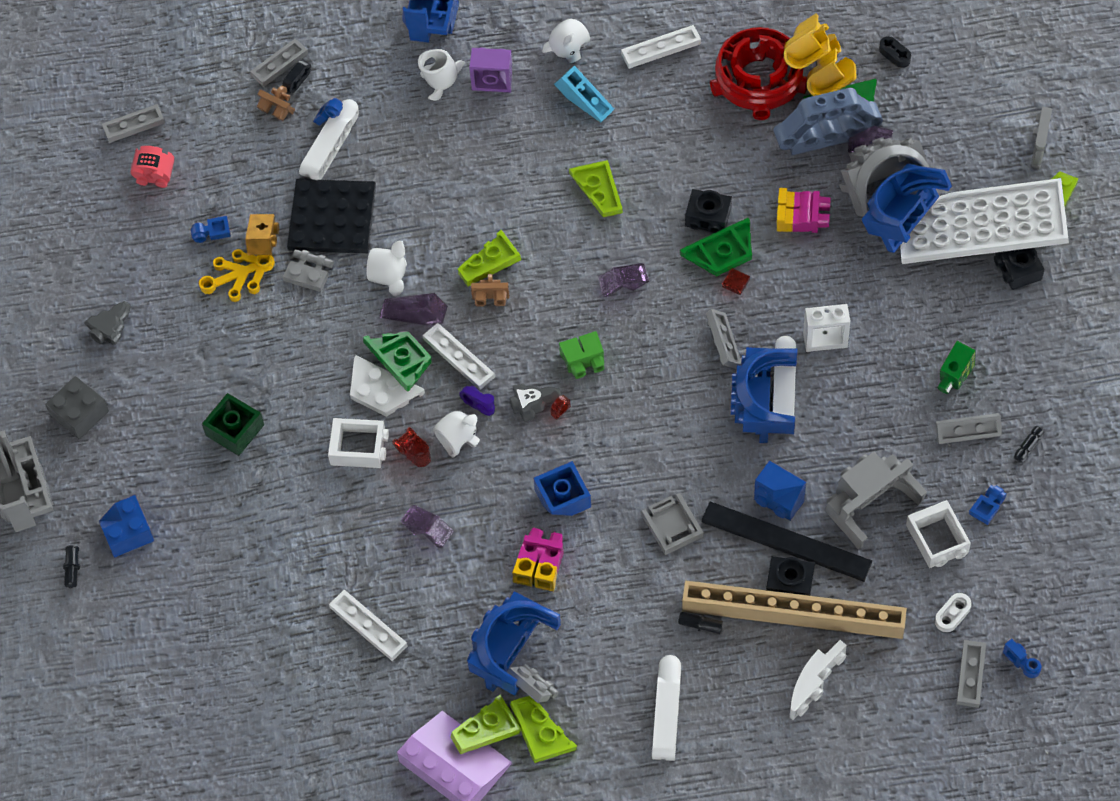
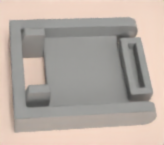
(1041, 136)
(671, 521)

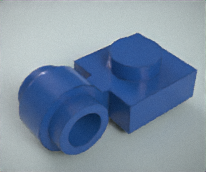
(330, 109)
(216, 228)
(986, 508)
(1017, 655)

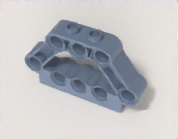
(826, 121)

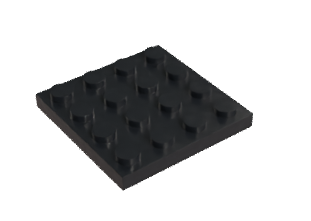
(331, 216)

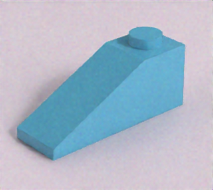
(583, 94)

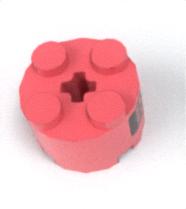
(152, 166)

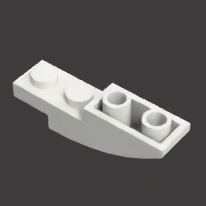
(810, 682)

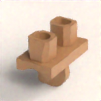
(282, 107)
(490, 290)

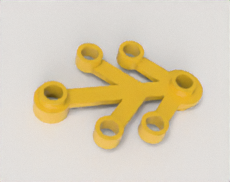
(239, 273)

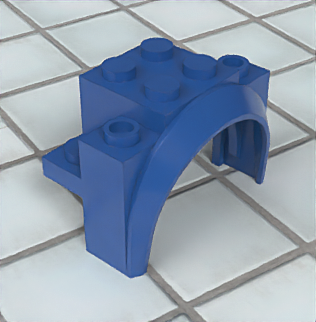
(429, 18)
(895, 211)
(752, 394)
(501, 640)

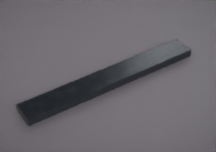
(787, 541)

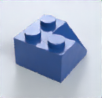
(562, 491)
(779, 491)
(125, 527)

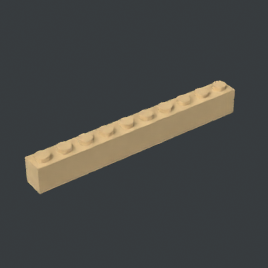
(794, 609)

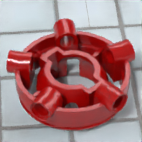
(748, 91)

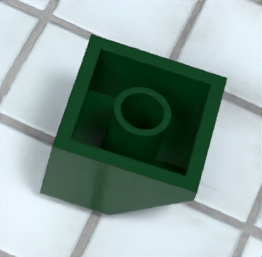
(233, 424)

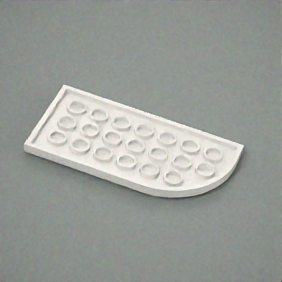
(989, 222)

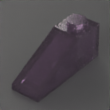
(415, 309)

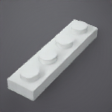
(661, 46)
(458, 356)
(368, 625)

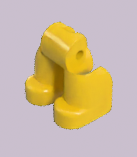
(812, 45)

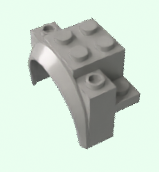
(877, 162)
(22, 483)
(864, 484)

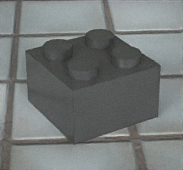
(77, 407)

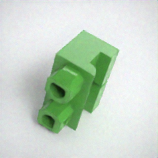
(582, 354)

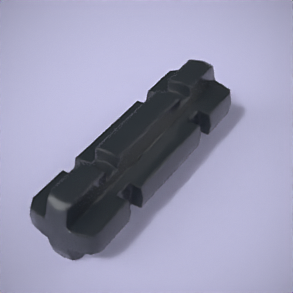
(1029, 444)

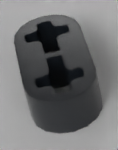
(894, 52)
(296, 76)

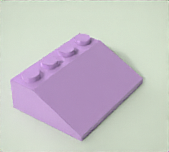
(438, 762)

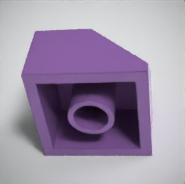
(491, 69)

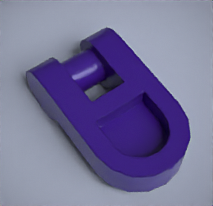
(482, 402)

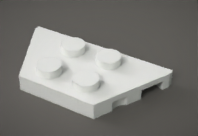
(378, 388)

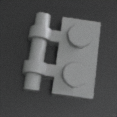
(305, 275)
(532, 683)

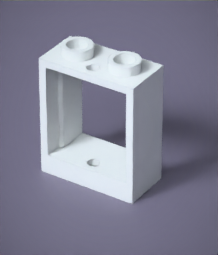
(827, 337)
(357, 459)
(931, 515)

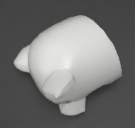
(567, 39)
(441, 73)
(388, 267)
(455, 430)

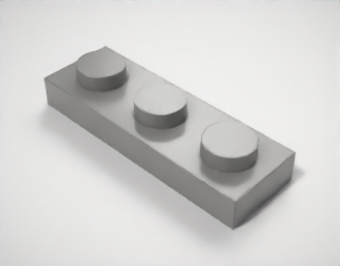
(279, 62)
(133, 123)
(723, 338)
(968, 428)
(971, 673)

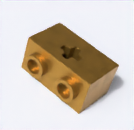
(261, 234)

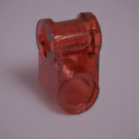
(410, 445)

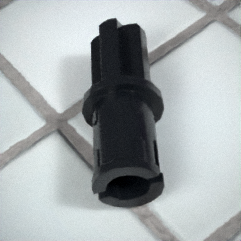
(71, 566)
(700, 622)

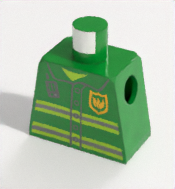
(956, 367)

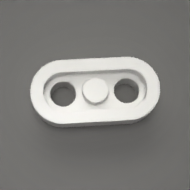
(952, 613)

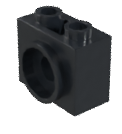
(710, 220)
(1016, 273)
(790, 566)

